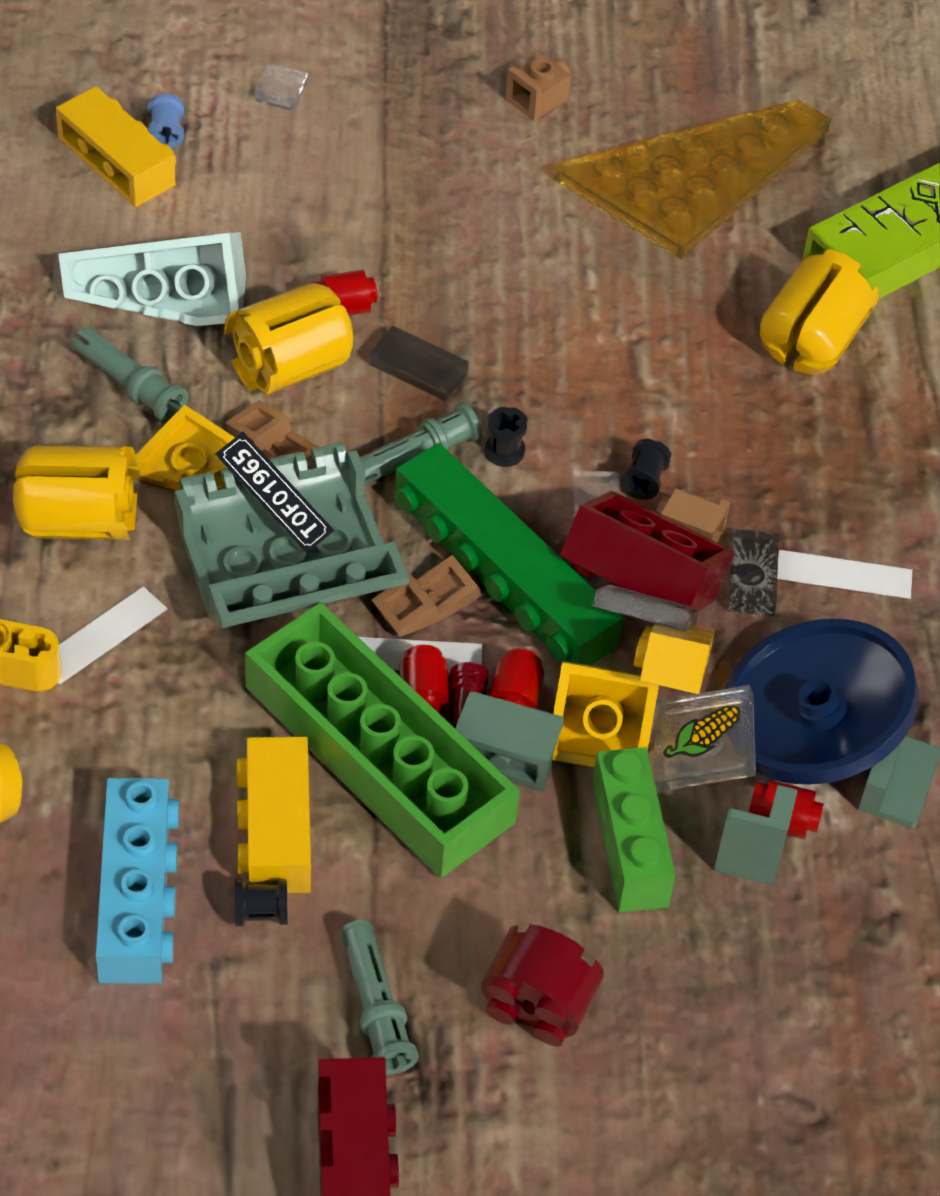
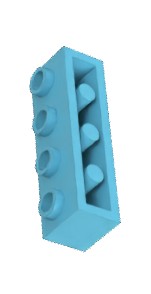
(134, 881)

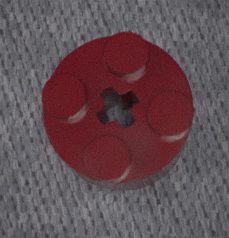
(541, 983)

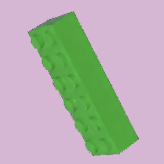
(382, 739)

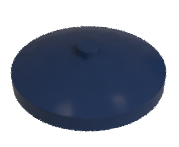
(827, 699)

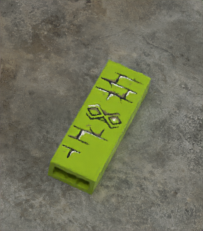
(889, 233)

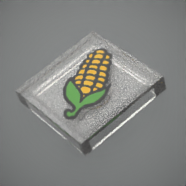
(704, 738)

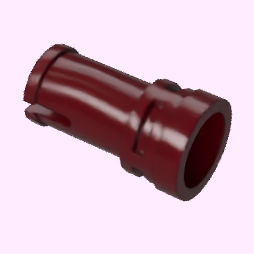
(466, 678)

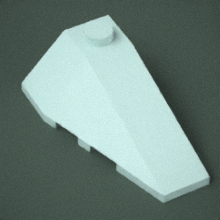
(169, 279)

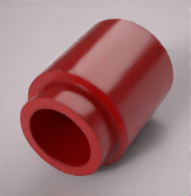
(353, 289)
(427, 674)
(518, 678)
(806, 810)

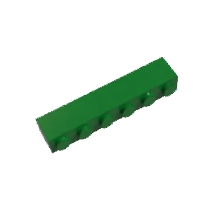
(506, 557)

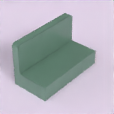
(512, 737)
(901, 783)
(755, 843)

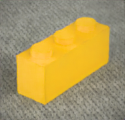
(116, 146)
(674, 656)
(275, 812)

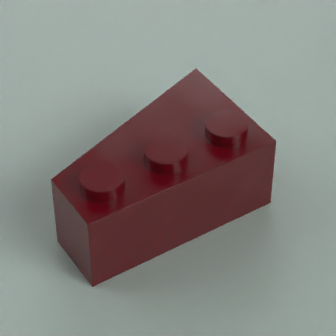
(355, 1128)

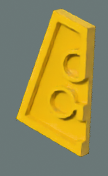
(181, 450)

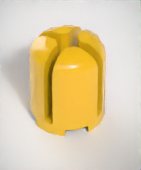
(818, 312)
(290, 338)
(76, 492)

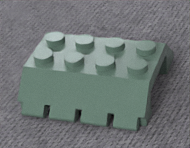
(256, 569)

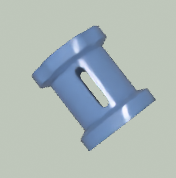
(165, 117)

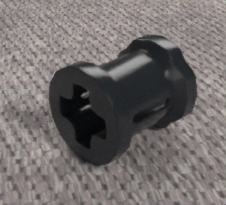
(506, 431)
(643, 475)
(260, 902)

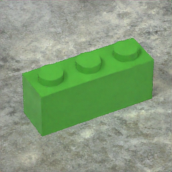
(633, 830)

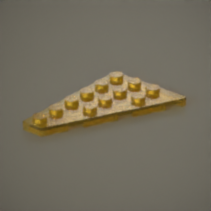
(695, 178)

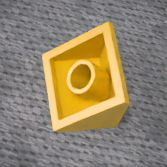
(601, 712)

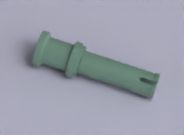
(142, 382)
(447, 431)
(382, 1015)

